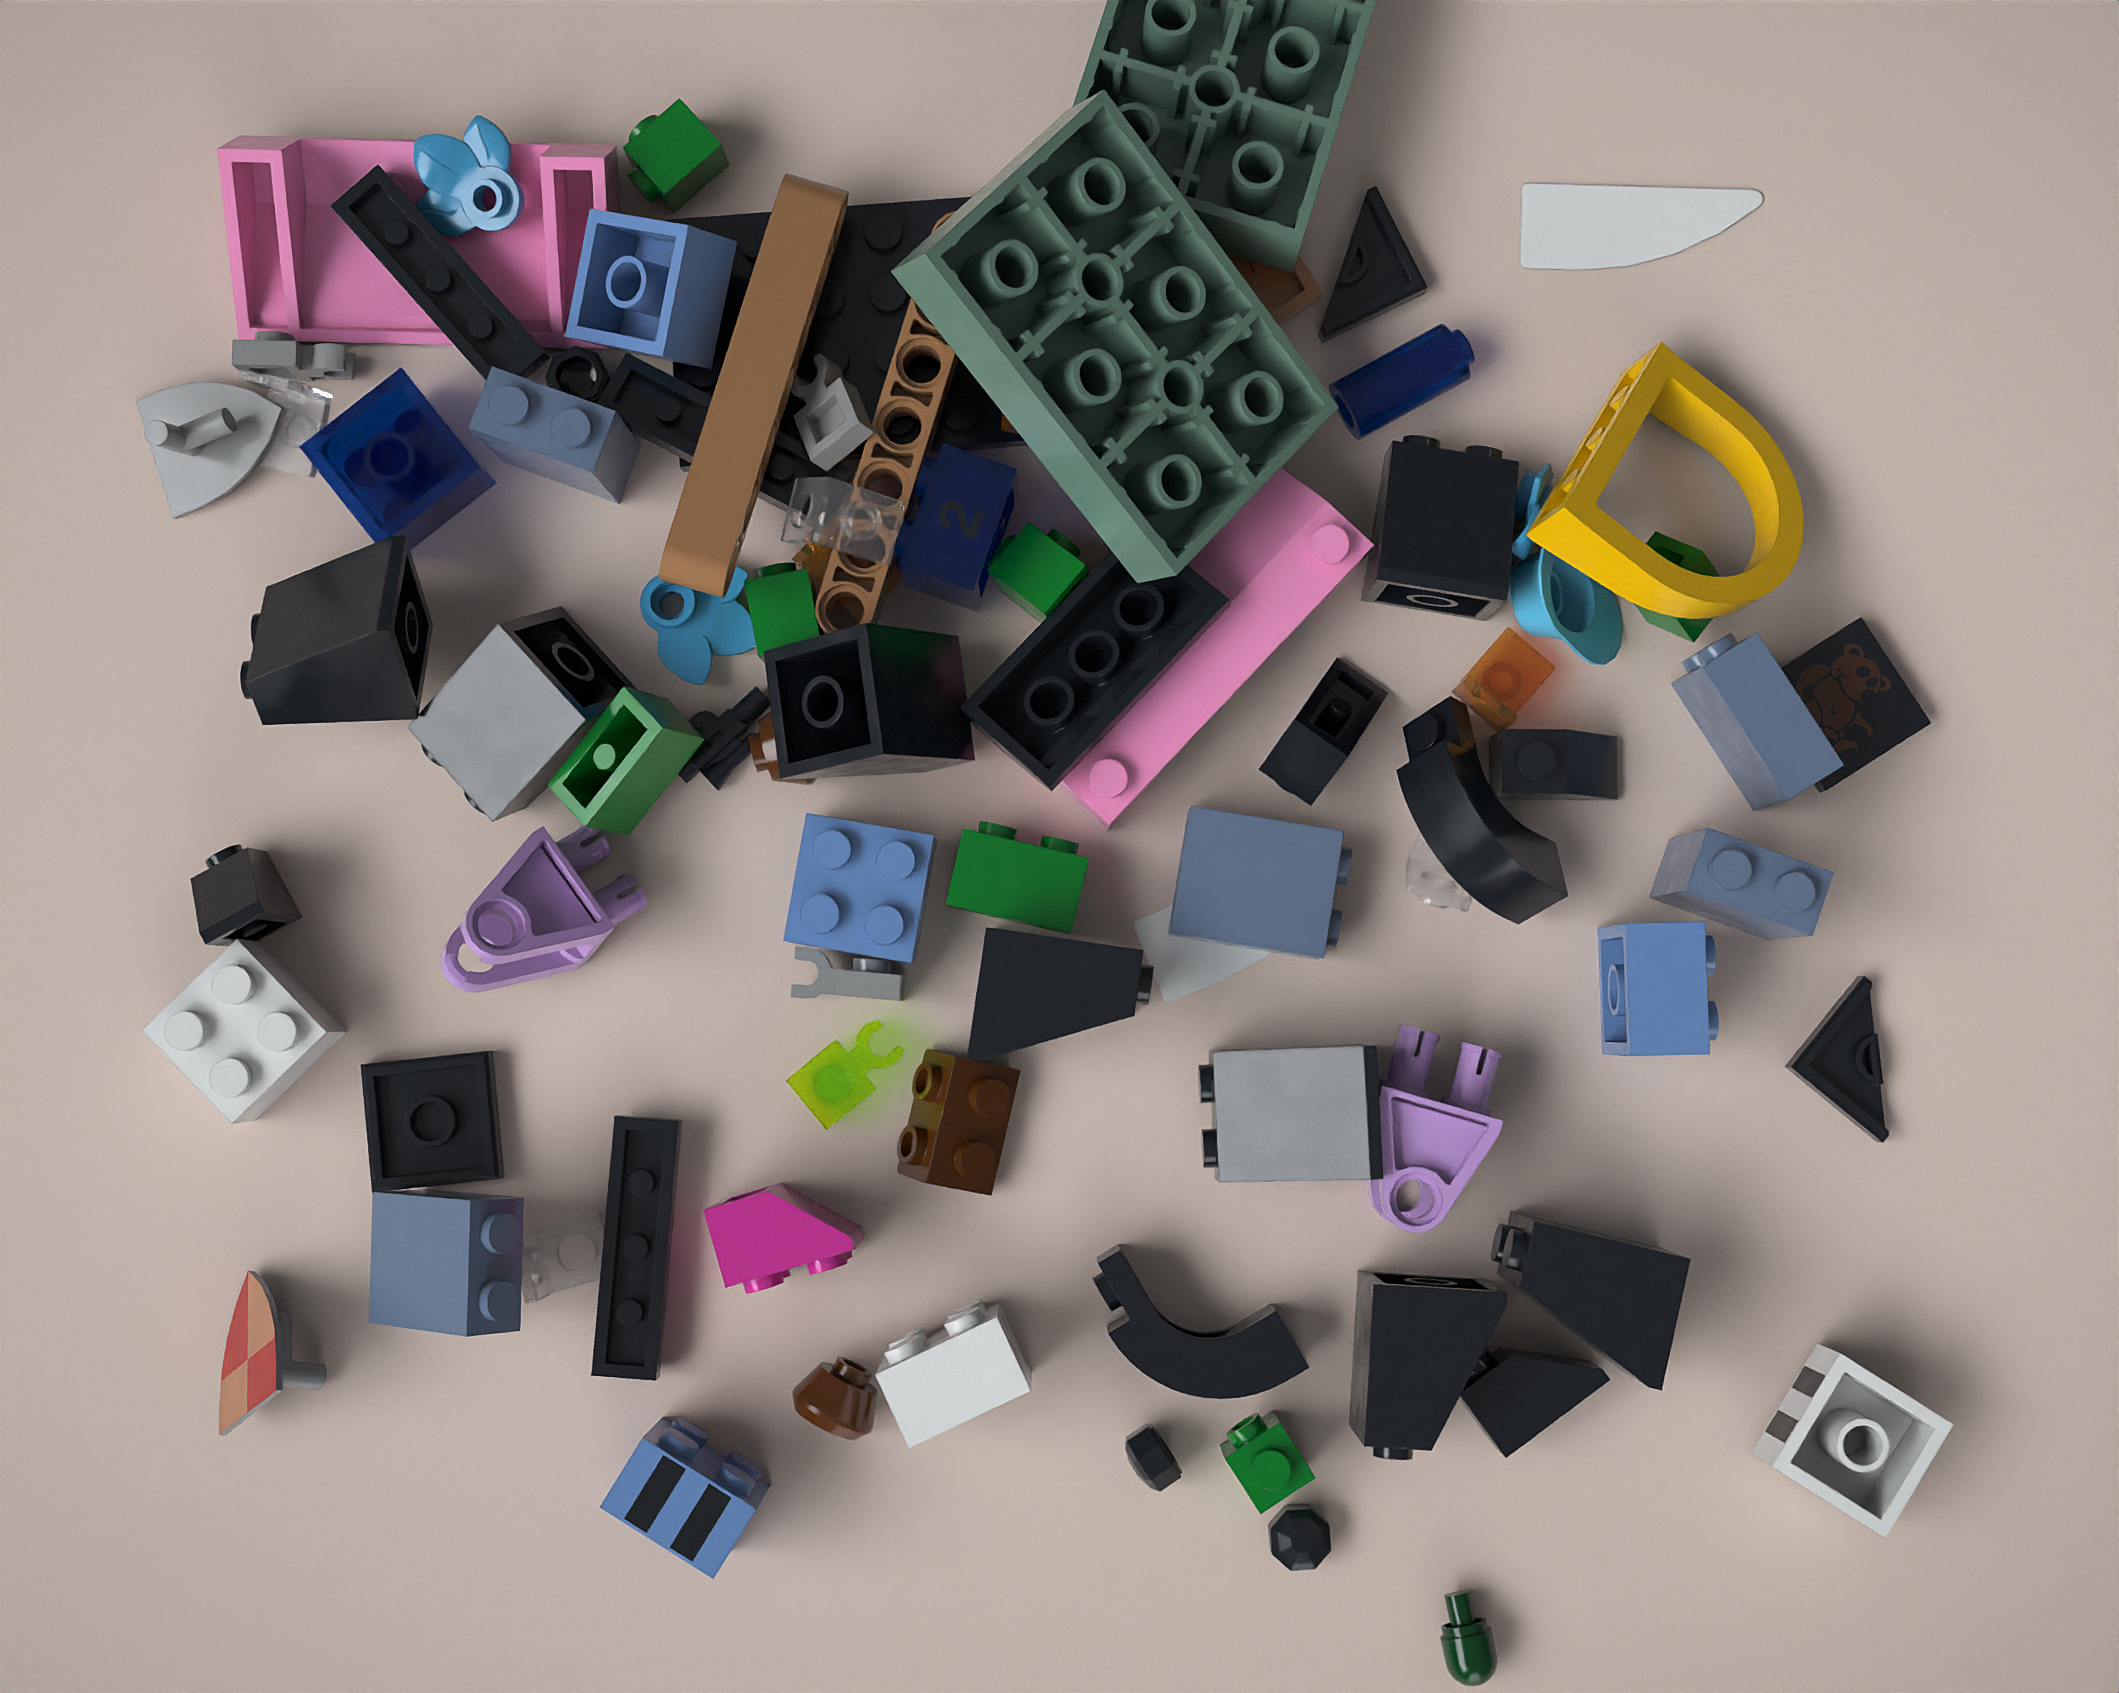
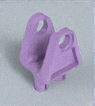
(540, 914)
(1428, 1138)

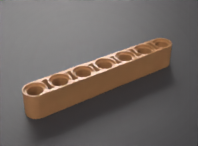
(753, 386)
(886, 459)

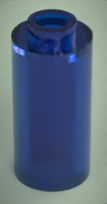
(1402, 380)

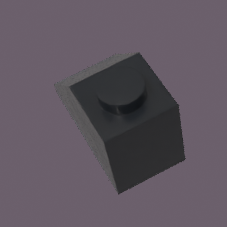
(1323, 732)
(1553, 765)
(241, 897)
(1524, 1392)

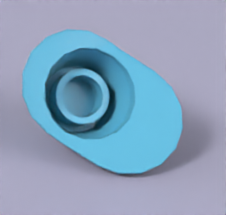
(1566, 604)

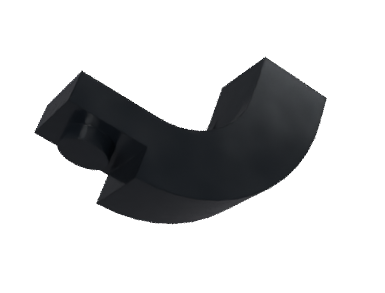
(1467, 825)
(1198, 1363)

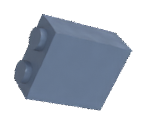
(555, 434)
(1755, 720)
(1259, 883)
(1741, 885)
(446, 1261)

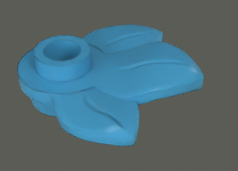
(461, 173)
(1529, 500)
(701, 629)

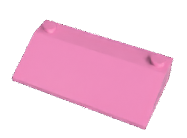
(315, 279)
(1275, 567)

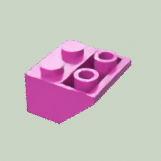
(776, 1230)

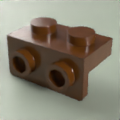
(957, 1122)

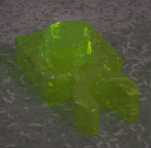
(837, 1079)

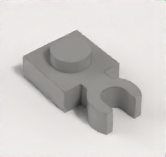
(282, 357)
(834, 415)

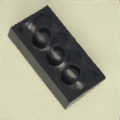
(1090, 665)

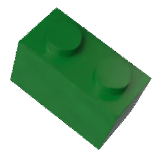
(625, 761)
(1017, 879)

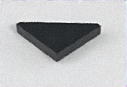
(1374, 273)
(1844, 1061)

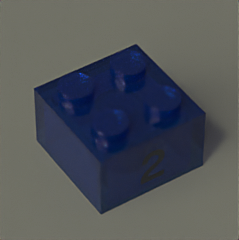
(398, 462)
(958, 526)

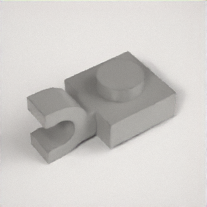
(866, 979)

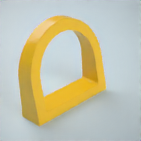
(1607, 552)

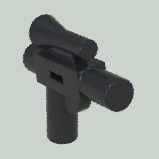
(722, 748)

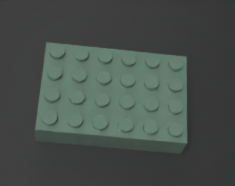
(1234, 104)
(1118, 339)

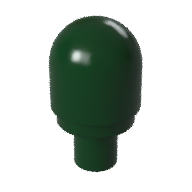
(1467, 1642)

